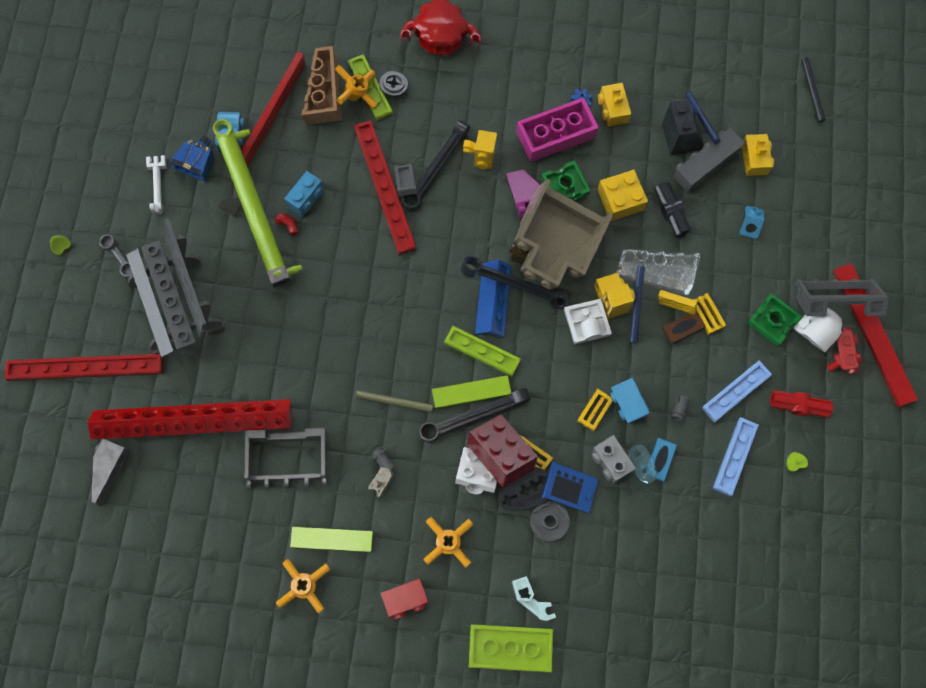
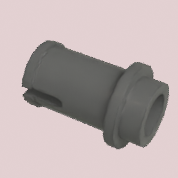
(680, 408)
(382, 459)

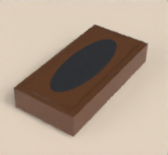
(683, 327)

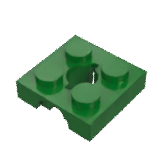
(571, 174)
(762, 323)

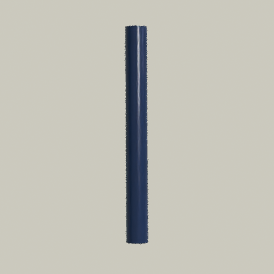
(703, 119)
(637, 303)

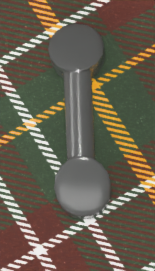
(110, 244)

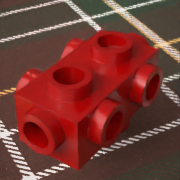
(847, 356)

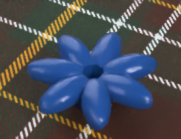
(579, 95)

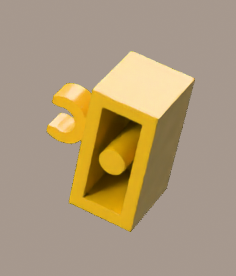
(614, 104)
(483, 149)
(757, 155)

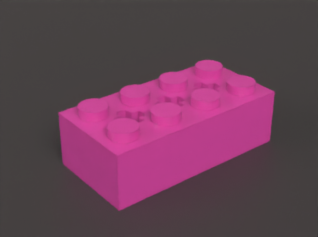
(556, 129)

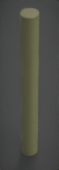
(394, 401)

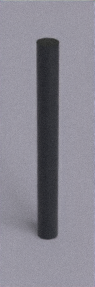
(813, 89)

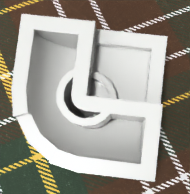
(820, 330)

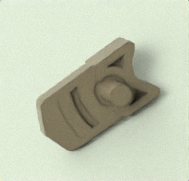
(381, 481)

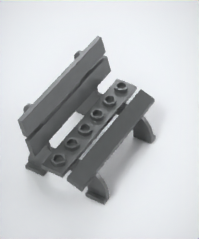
(168, 293)

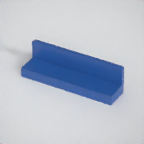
(493, 302)

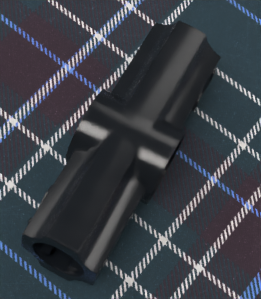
(672, 209)

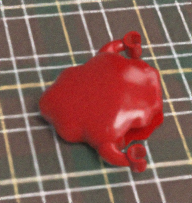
(440, 28)

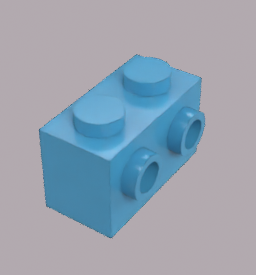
(304, 194)
(630, 401)

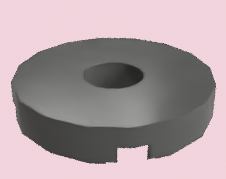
(546, 533)

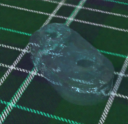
(643, 462)

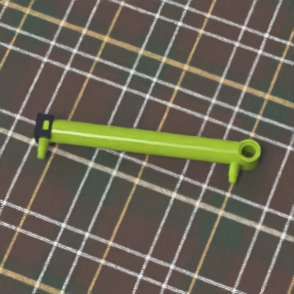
(251, 203)

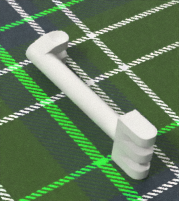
(157, 206)

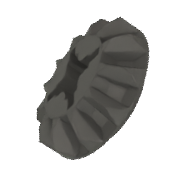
(386, 82)

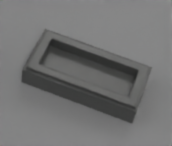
(405, 180)

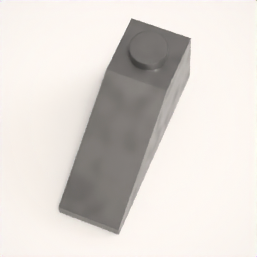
(106, 466)

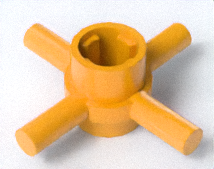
(356, 87)

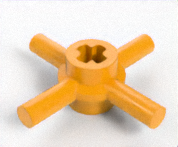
(455, 535)
(295, 585)

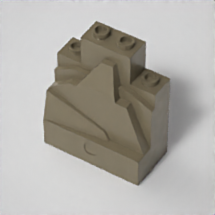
(558, 236)

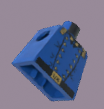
(194, 158)

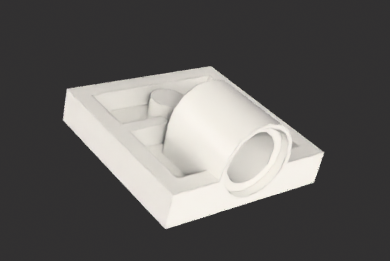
(587, 321)
(474, 474)

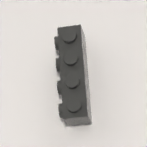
(708, 160)

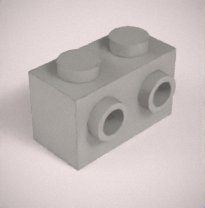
(612, 459)

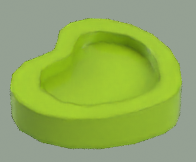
(59, 243)
(796, 461)

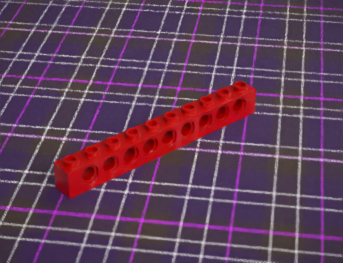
(190, 419)

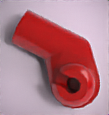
(285, 219)

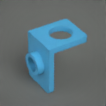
(752, 216)

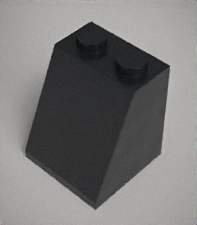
(682, 128)

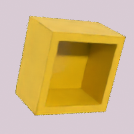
(622, 195)

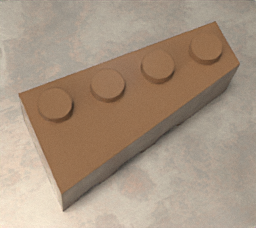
(323, 89)

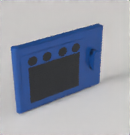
(570, 487)

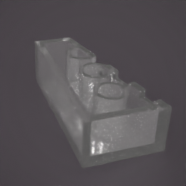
(662, 270)

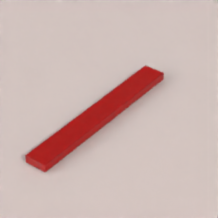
(273, 107)
(385, 188)
(878, 343)
(83, 367)

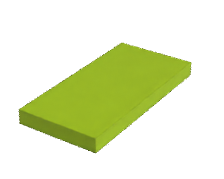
(511, 648)

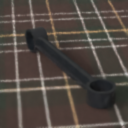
(458, 134)
(514, 282)
(514, 399)

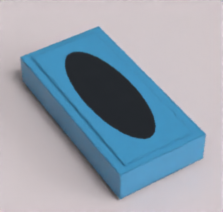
(662, 457)

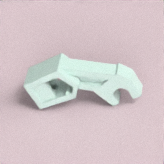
(531, 604)

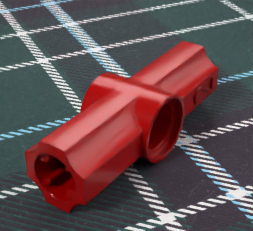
(801, 404)

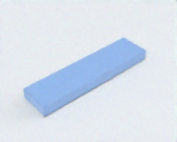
(736, 391)
(735, 456)

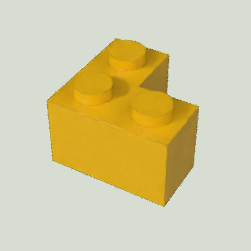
(615, 295)

